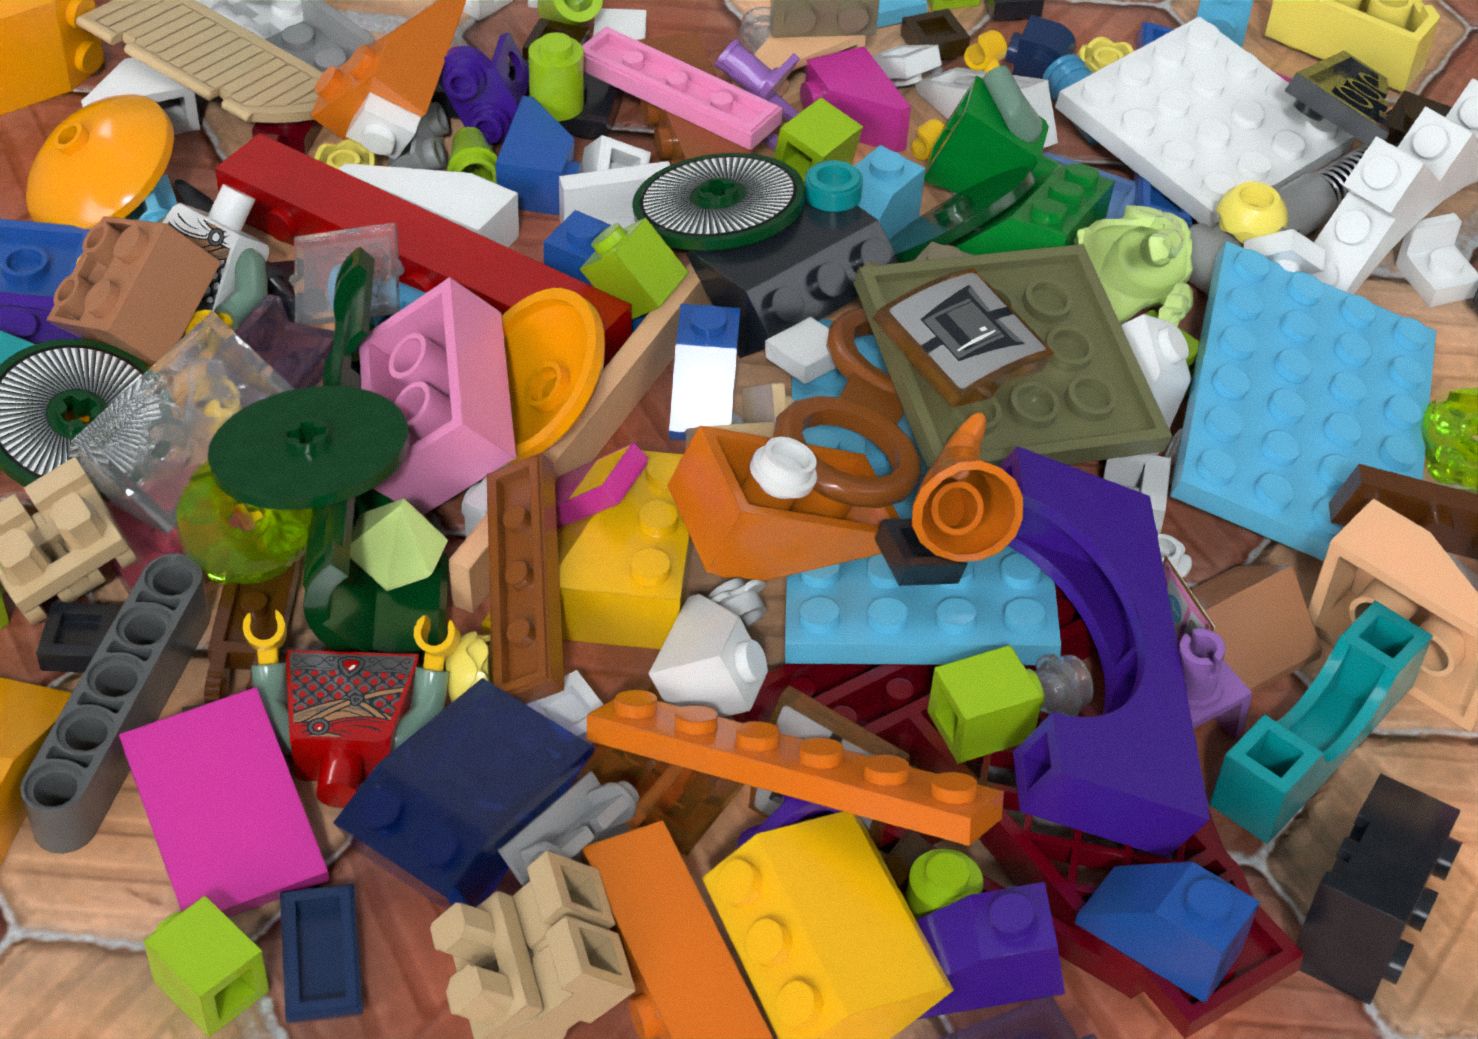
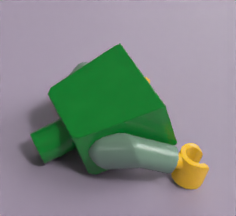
(988, 130)

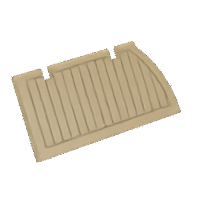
(210, 57)

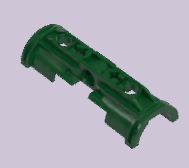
(340, 599)

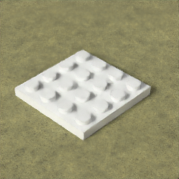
(1200, 119)

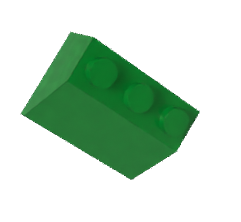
(1046, 214)

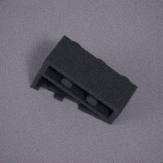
(1378, 889)

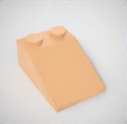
(1410, 573)

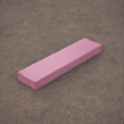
(680, 88)

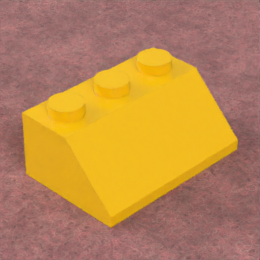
(826, 932)

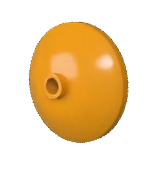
(100, 162)
(552, 366)

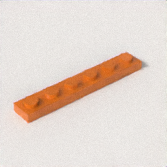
(810, 769)

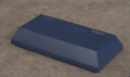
(320, 954)

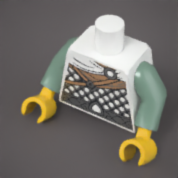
(242, 275)

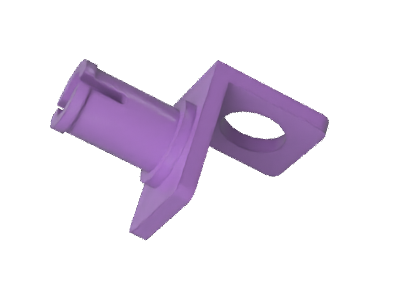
(758, 78)
(1212, 684)

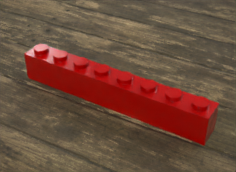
(309, 197)

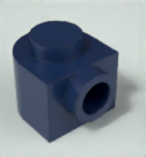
(1039, 47)

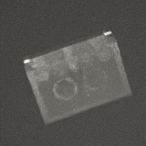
(164, 422)

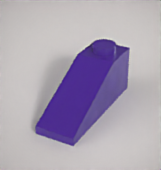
(995, 949)

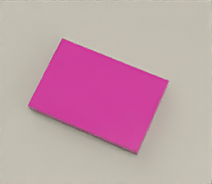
(224, 805)

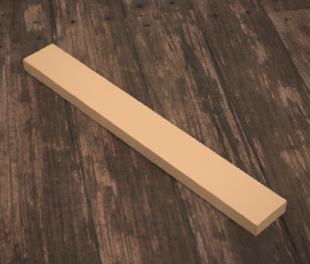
(617, 394)

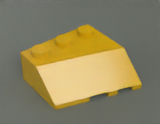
(626, 565)

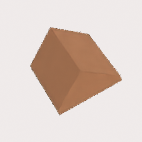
(1261, 622)

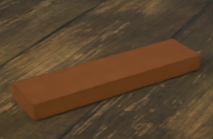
(524, 580)

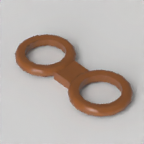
(866, 407)

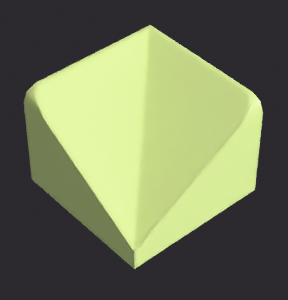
(396, 544)

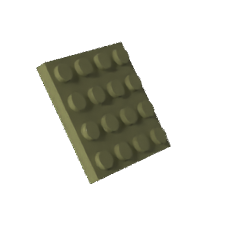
(1084, 401)

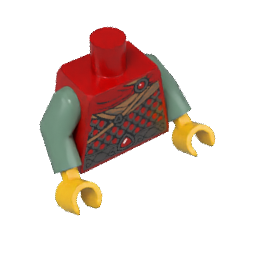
(347, 708)

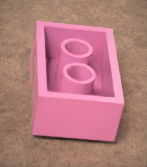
(450, 379)

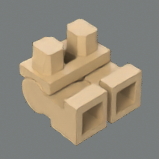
(61, 543)
(535, 957)

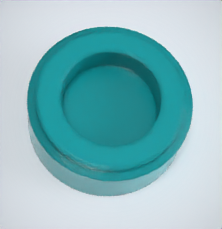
(833, 186)

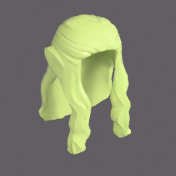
(1142, 261)

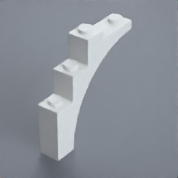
(1398, 188)

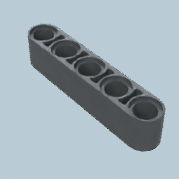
(120, 690)

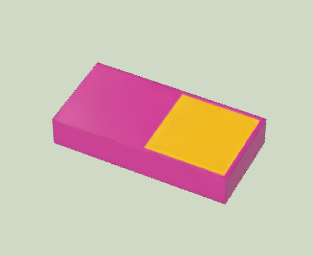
(597, 484)

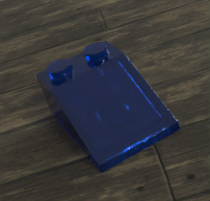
(461, 793)

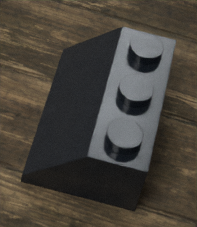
(793, 273)

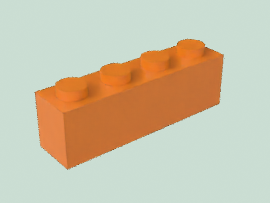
(671, 943)

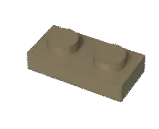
(823, 18)

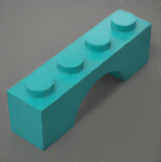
(1288, 760)

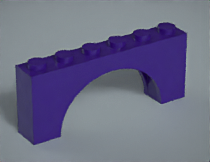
(1138, 764)

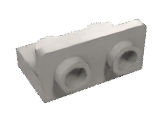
(323, 36)

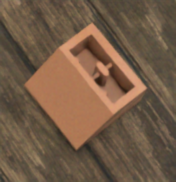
(134, 287)

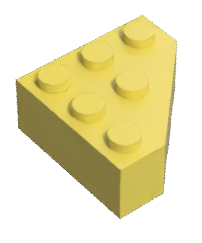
(1382, 34)

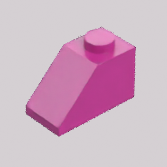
(863, 92)

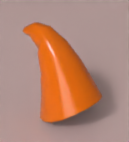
(965, 504)

